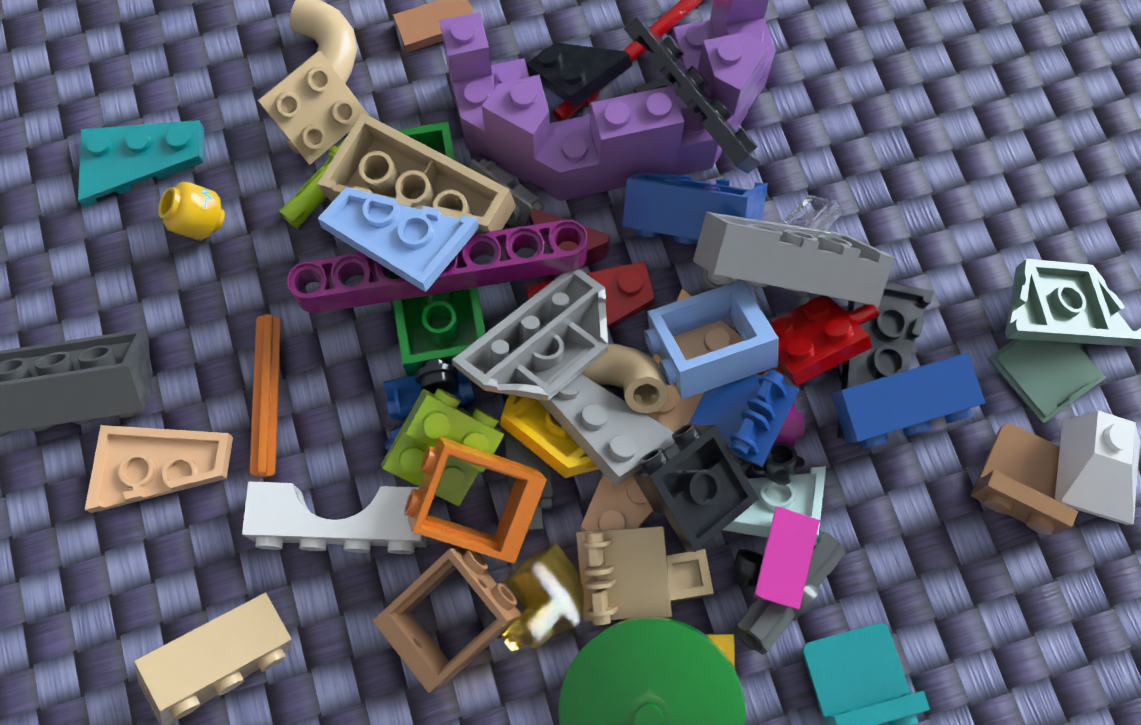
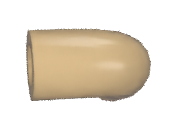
(329, 30)
(633, 372)

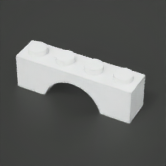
(279, 515)

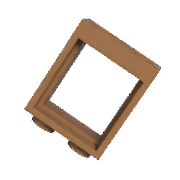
(412, 640)

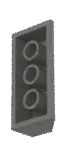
(74, 381)

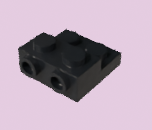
(695, 484)

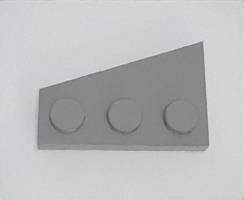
(607, 428)

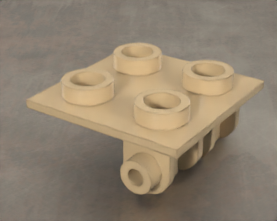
(312, 107)
(624, 574)

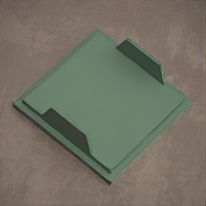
(1046, 374)

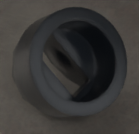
(747, 566)

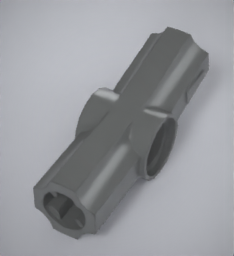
(766, 620)

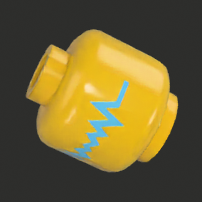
(191, 210)

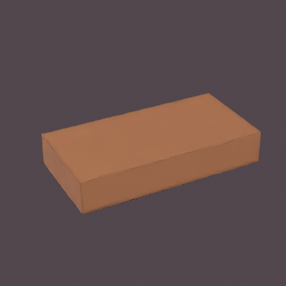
(421, 24)

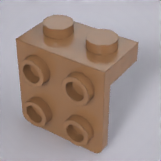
(1022, 480)

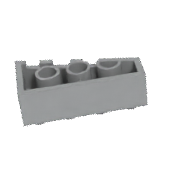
(792, 258)

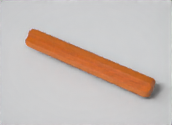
(265, 396)

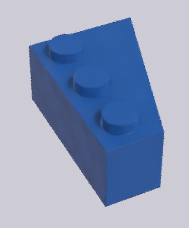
(679, 205)
(908, 401)

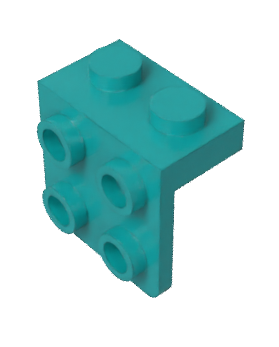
(861, 679)

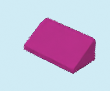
(786, 558)

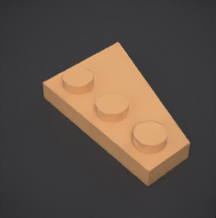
(153, 462)

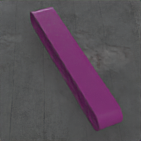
(460, 275)

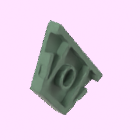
(1066, 305)

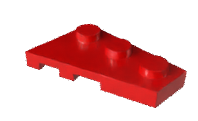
(626, 291)

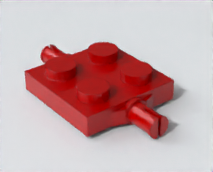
(819, 337)

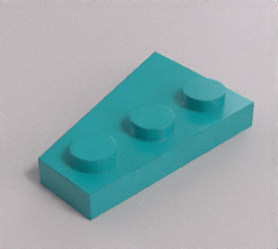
(127, 155)

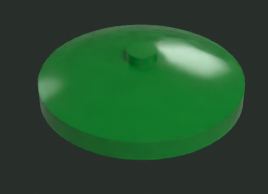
(651, 675)

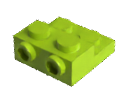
(435, 417)

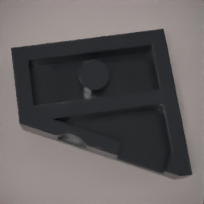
(577, 70)

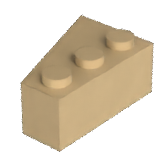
(212, 659)

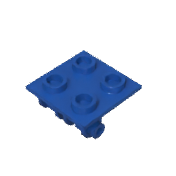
(748, 413)

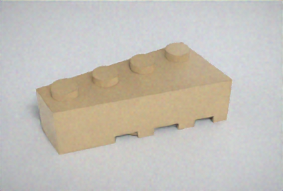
(398, 167)

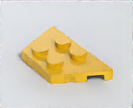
(544, 436)

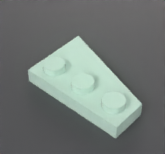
(801, 495)

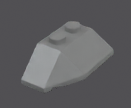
(542, 341)

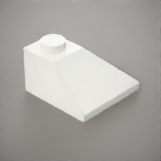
(1099, 466)

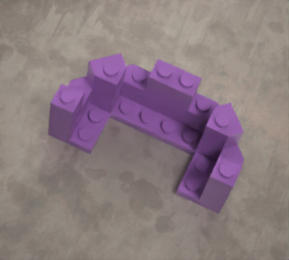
(646, 131)

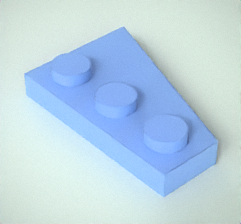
(399, 237)

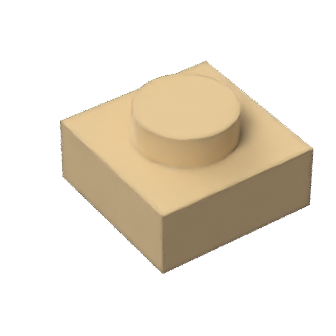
(689, 575)

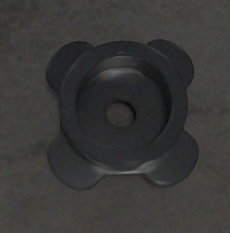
(780, 463)

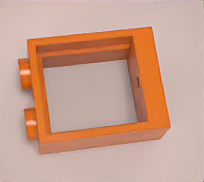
(516, 514)

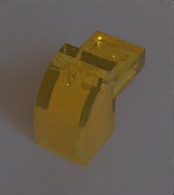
(551, 595)

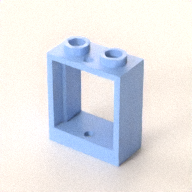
(751, 356)

